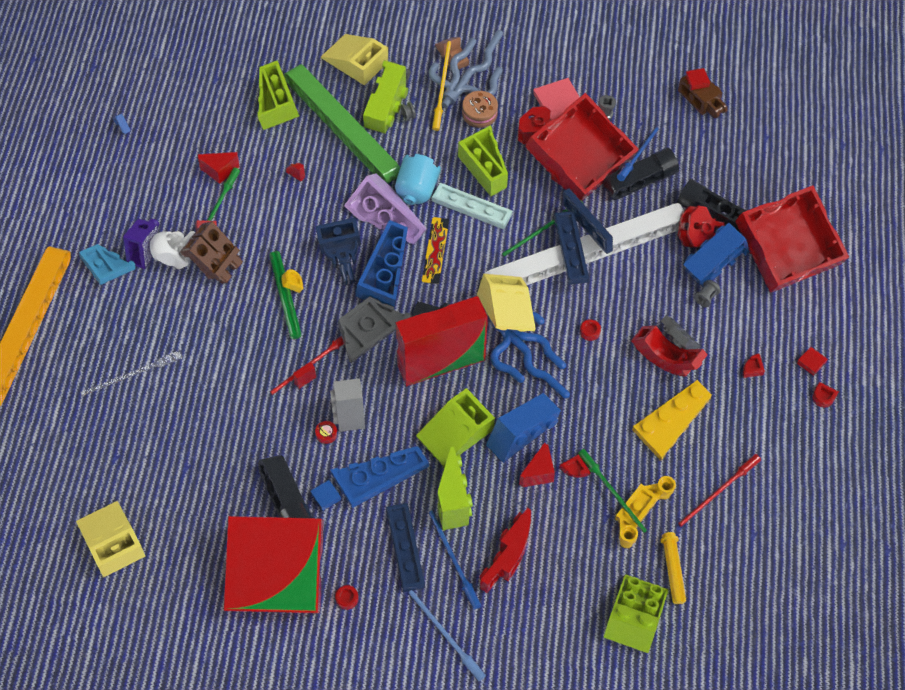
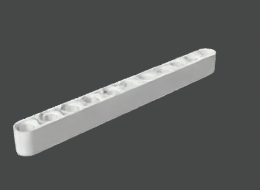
(625, 235)

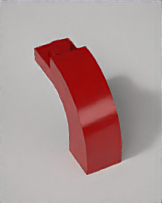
(664, 354)

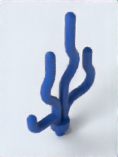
(515, 338)

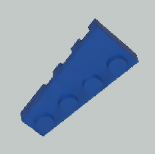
(371, 478)

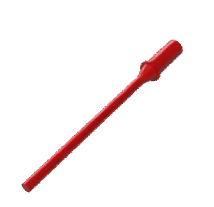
(335, 345)
(742, 471)

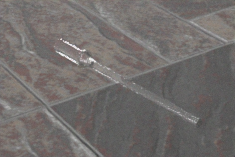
(160, 362)

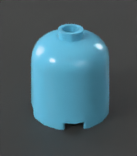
(416, 179)

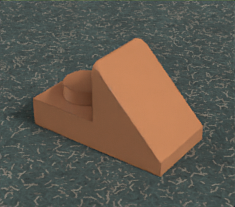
(454, 49)

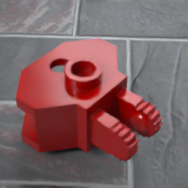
(530, 126)
(699, 227)

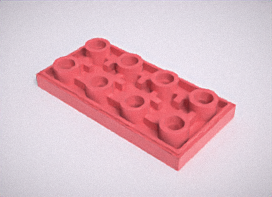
(556, 96)

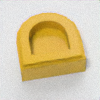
(292, 280)

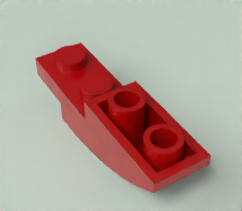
(512, 548)

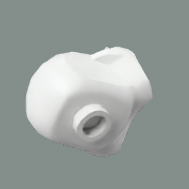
(167, 246)

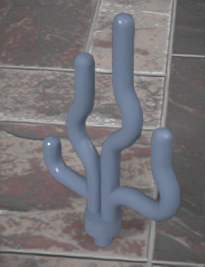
(455, 87)

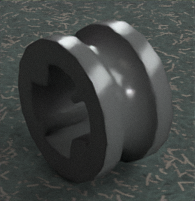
(408, 111)

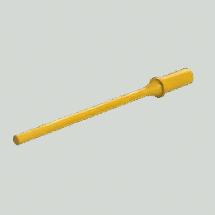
(438, 111)

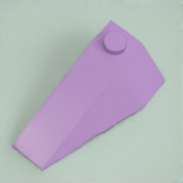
(378, 203)

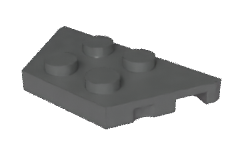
(368, 326)

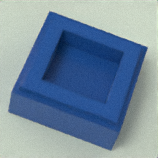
(325, 495)

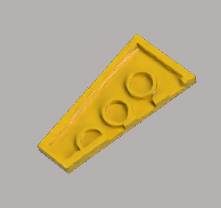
(668, 422)

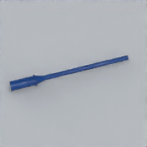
(628, 167)
(467, 587)

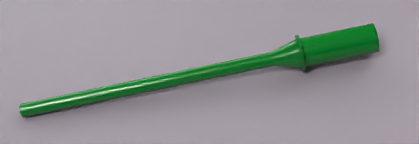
(227, 186)
(531, 236)
(593, 467)

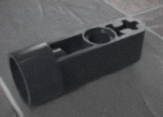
(644, 172)
(696, 195)
(282, 488)

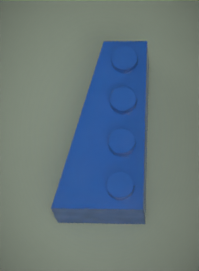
(383, 270)

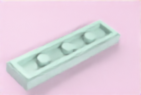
(472, 206)

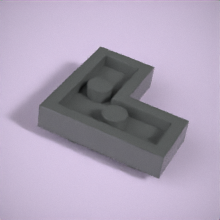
(680, 336)

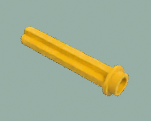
(674, 568)

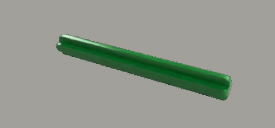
(285, 296)

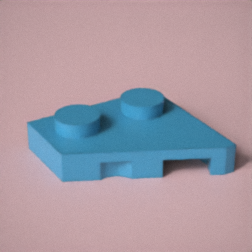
(105, 264)

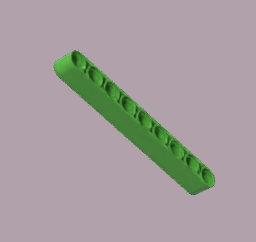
(342, 123)

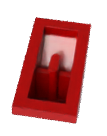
(218, 164)
(539, 470)

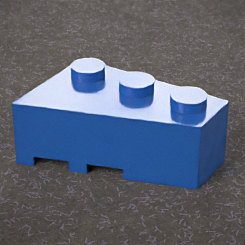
(716, 254)
(522, 426)

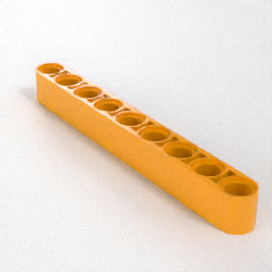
(30, 314)

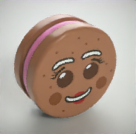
(479, 109)

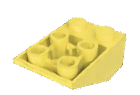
(357, 57)
(507, 302)
(110, 539)

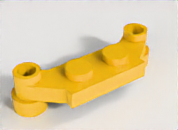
(640, 504)

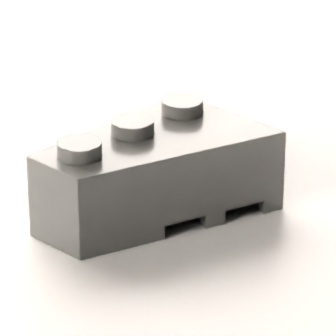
(348, 405)

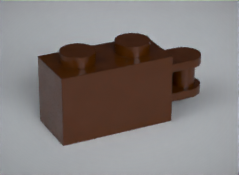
(703, 99)

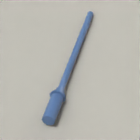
(467, 660)

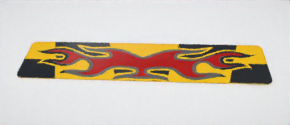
(435, 250)

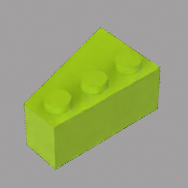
(275, 97)
(387, 98)
(484, 160)

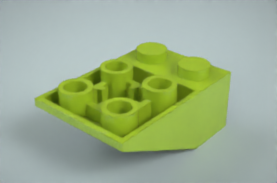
(457, 424)
(453, 500)
(636, 613)

